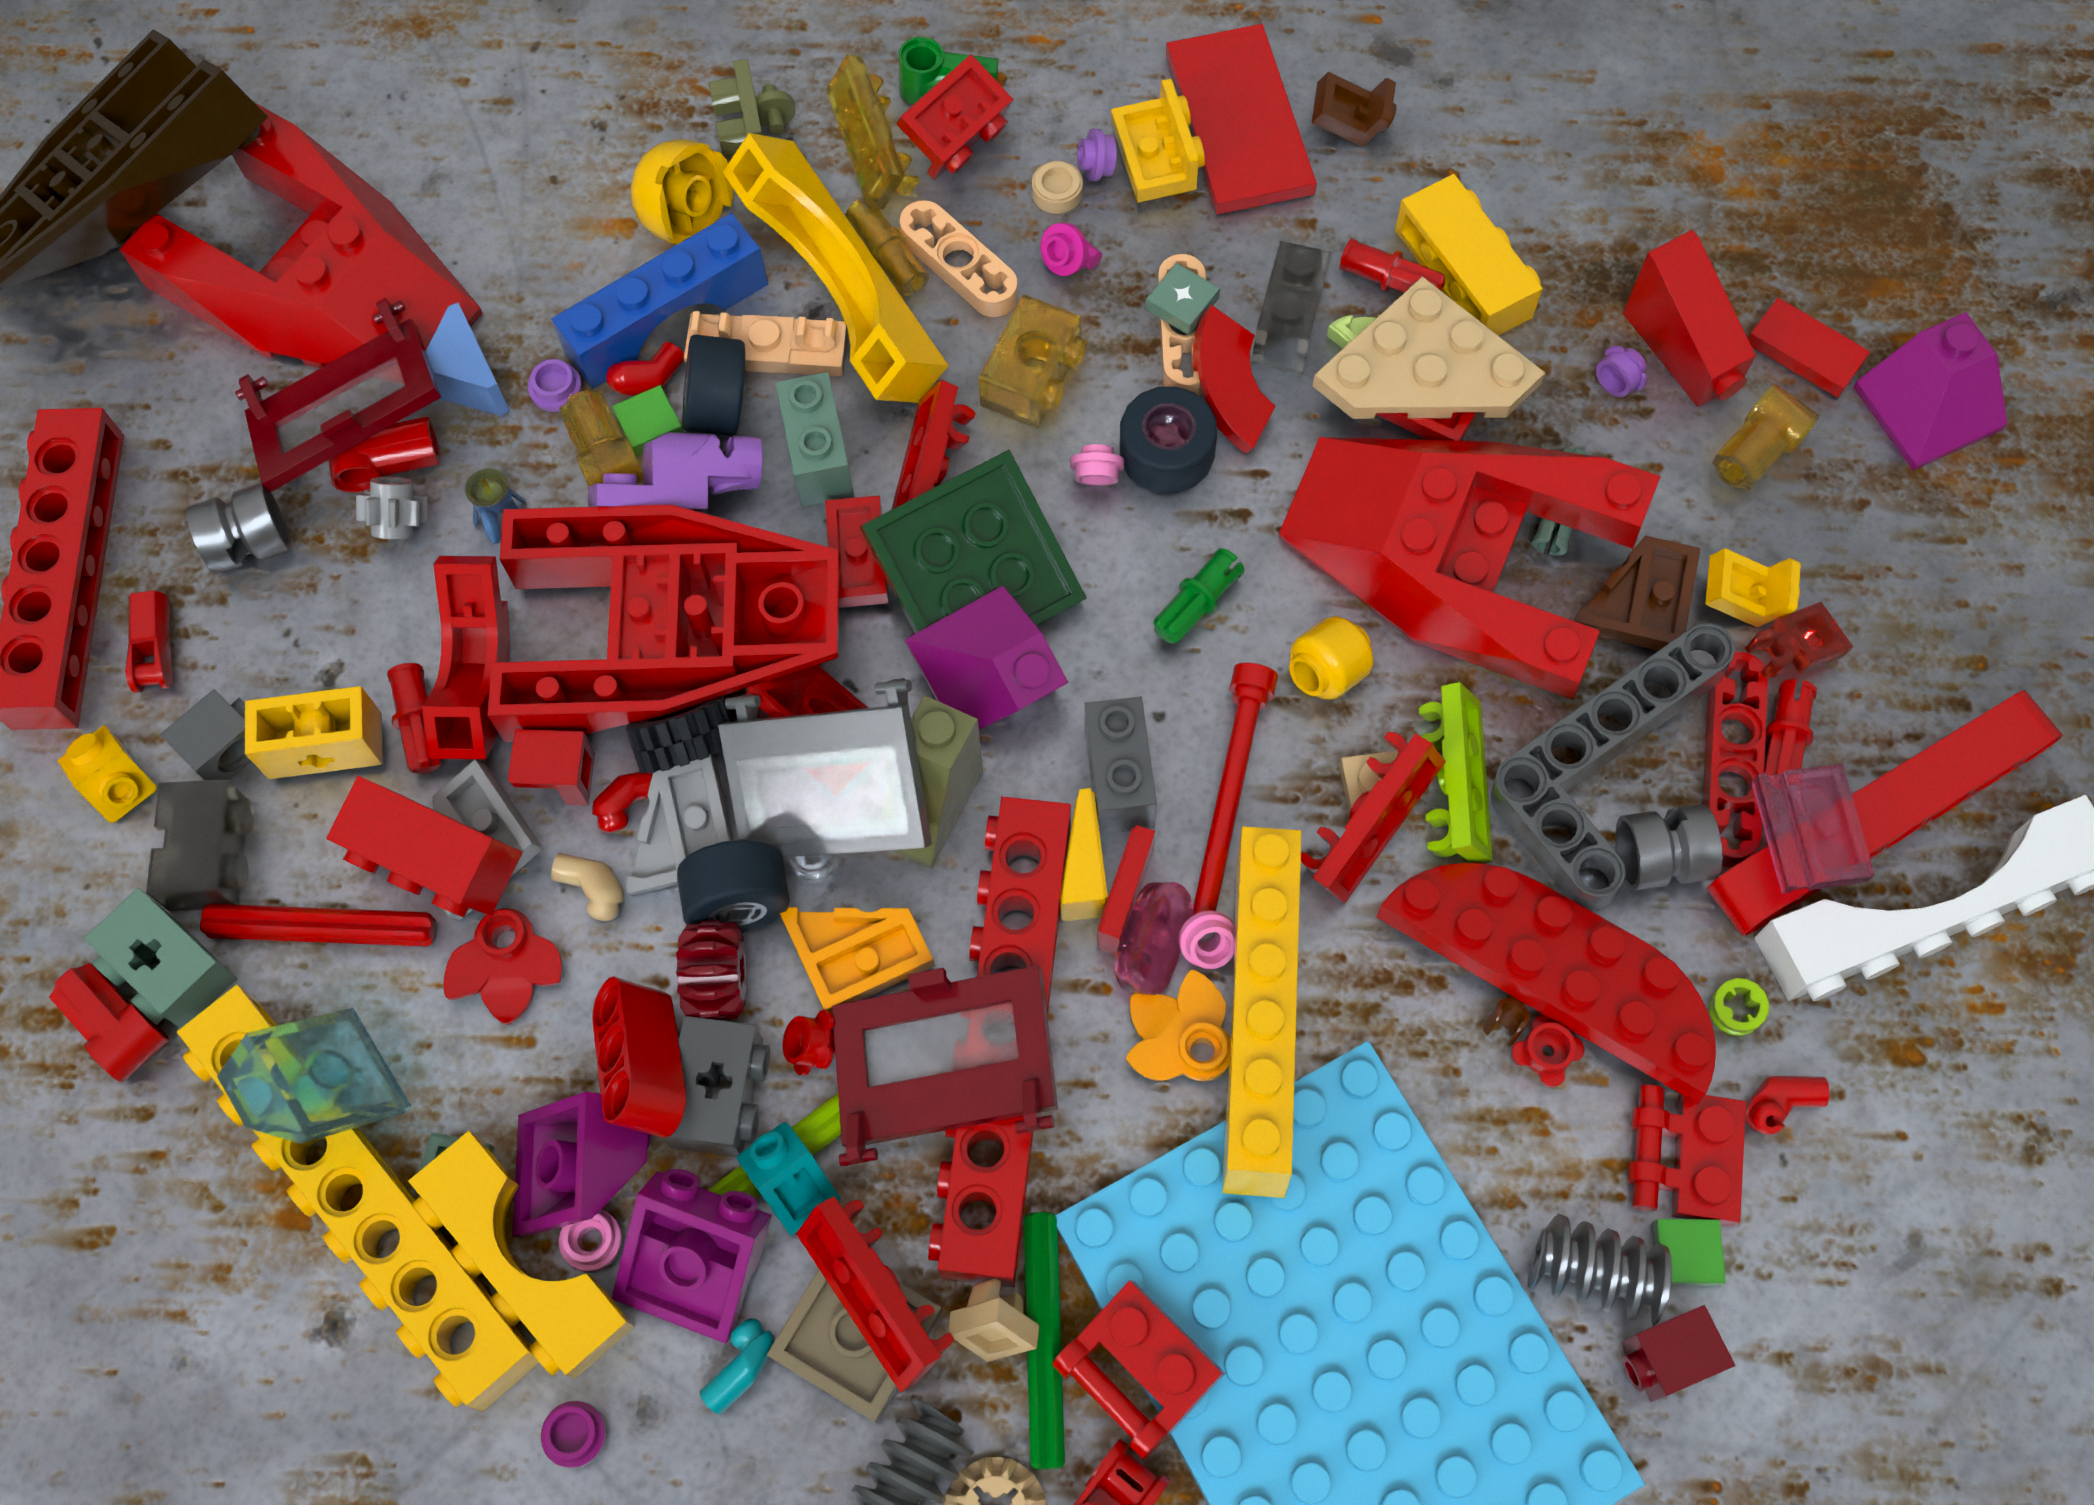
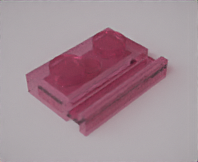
(1812, 828)

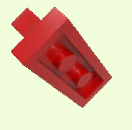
(930, 435)
(1375, 815)
(871, 1292)

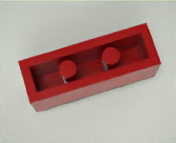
(423, 849)

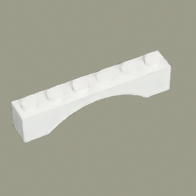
(1832, 941)

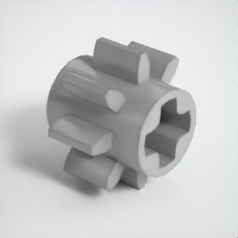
(391, 507)

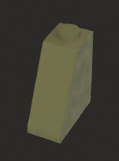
(948, 767)

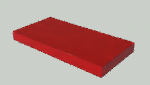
(1241, 119)

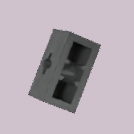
(1120, 764)
(708, 1052)

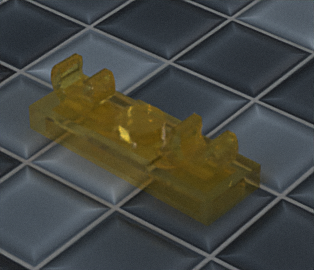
(868, 132)

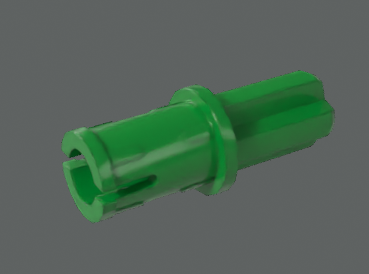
(1197, 596)

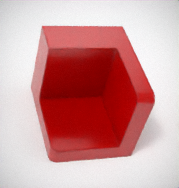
(553, 762)

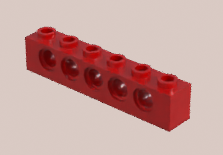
(65, 524)

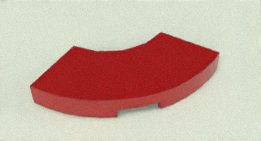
(1226, 378)

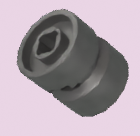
(237, 528)
(1679, 846)

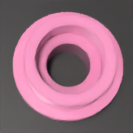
(1097, 465)
(1214, 952)
(571, 1242)

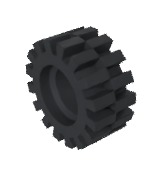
(678, 736)

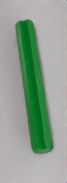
(1043, 1308)

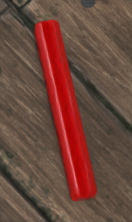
(318, 925)

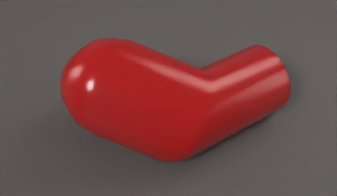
(639, 376)
(1779, 1095)

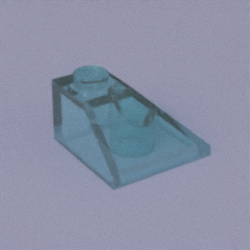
(311, 1078)

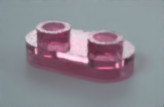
(1150, 939)

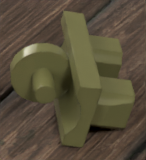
(737, 94)

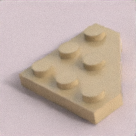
(1427, 362)

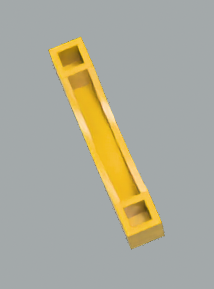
(884, 335)
(1263, 1015)

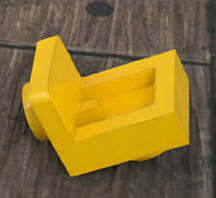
(1751, 589)
(106, 774)

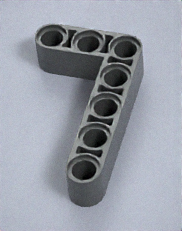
(1597, 747)

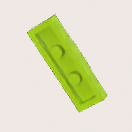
(1462, 776)

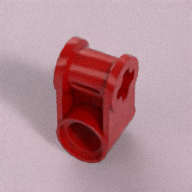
(1110, 1489)

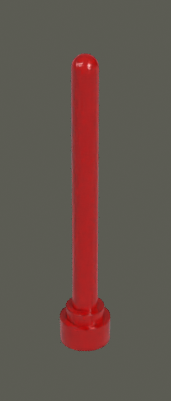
(1252, 688)

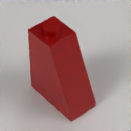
(1690, 321)

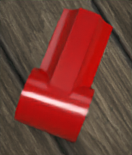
(391, 451)
(115, 1030)

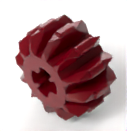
(711, 970)

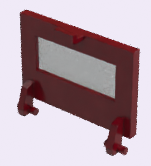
(339, 401)
(943, 1059)

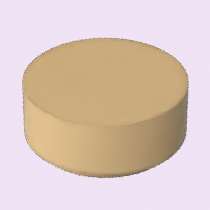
(1057, 187)

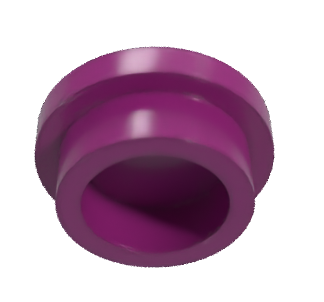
(573, 1434)

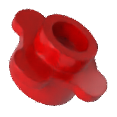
(809, 1042)
(1564, 1045)

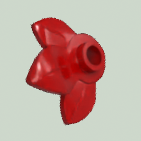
(504, 974)

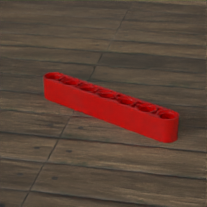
(1903, 801)

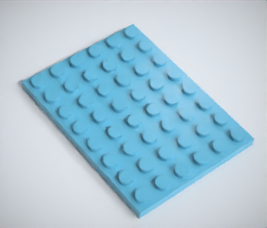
(1354, 1320)

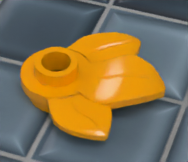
(1175, 1026)

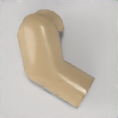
(596, 881)

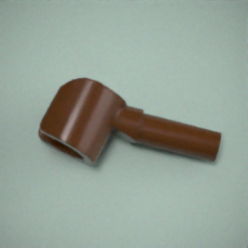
(1510, 1014)

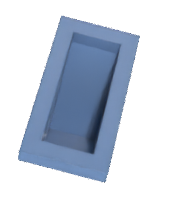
(461, 366)

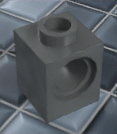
(211, 737)

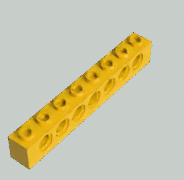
(498, 1351)

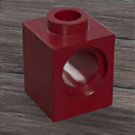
(1675, 1354)

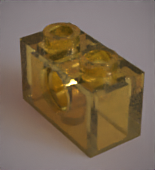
(1032, 334)

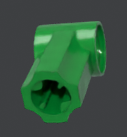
(926, 64)

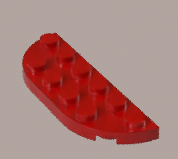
(1563, 966)

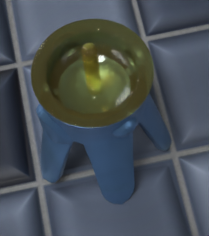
(490, 494)

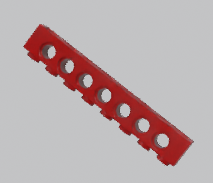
(1043, 833)

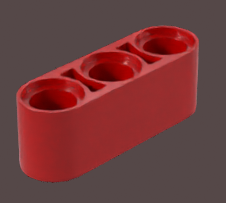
(638, 1058)

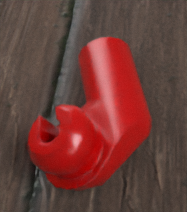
(617, 797)

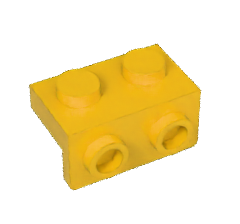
(1158, 145)

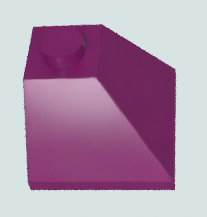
(1937, 392)
(986, 659)
(570, 1163)

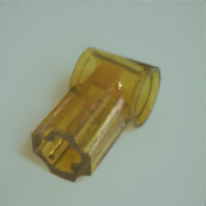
(1770, 429)
(598, 438)

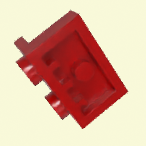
(956, 115)

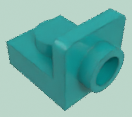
(786, 1176)

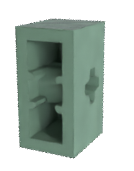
(814, 439)
(140, 934)

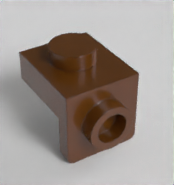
(1352, 110)

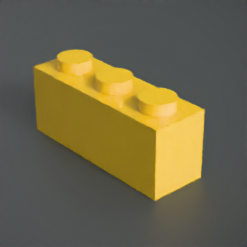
(1455, 237)

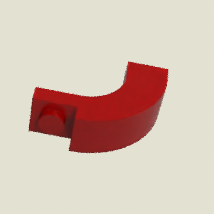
(472, 637)

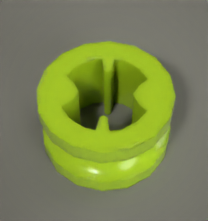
(1753, 998)

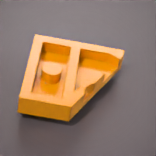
(856, 951)

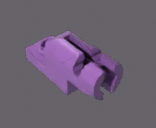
(682, 469)

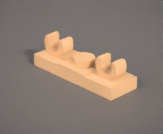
(778, 342)

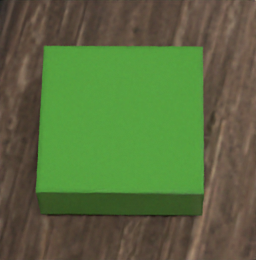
(646, 418)
(1694, 1250)

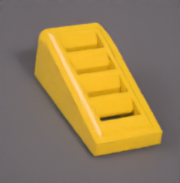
(1084, 879)

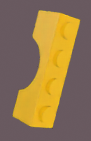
(471, 1197)

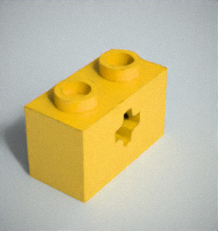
(313, 732)

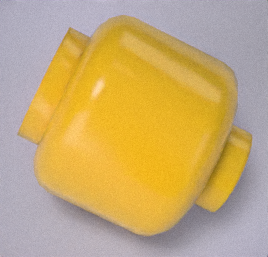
(1330, 658)

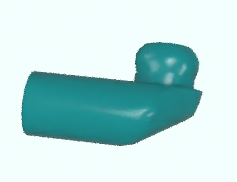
(743, 1370)

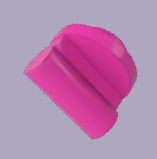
(1067, 250)

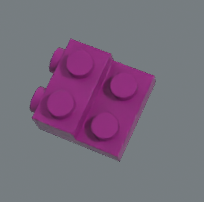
(690, 1253)

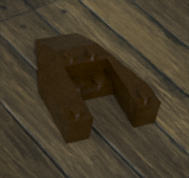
(121, 158)

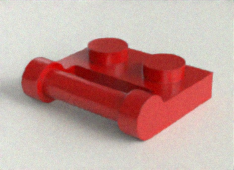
(1154, 1353)

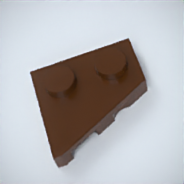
(1647, 596)

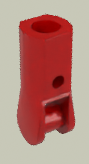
(149, 637)

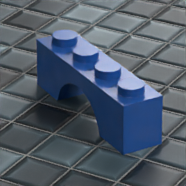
(612, 324)

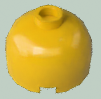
(680, 189)

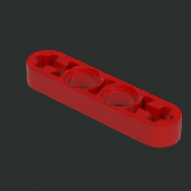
(1738, 758)

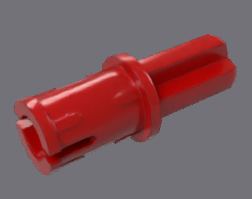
(1386, 268)
(408, 697)
(1790, 729)

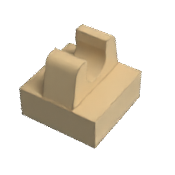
(993, 1324)

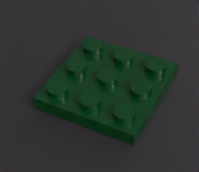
(969, 541)

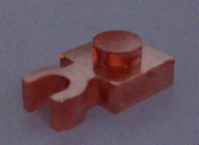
(1802, 637)

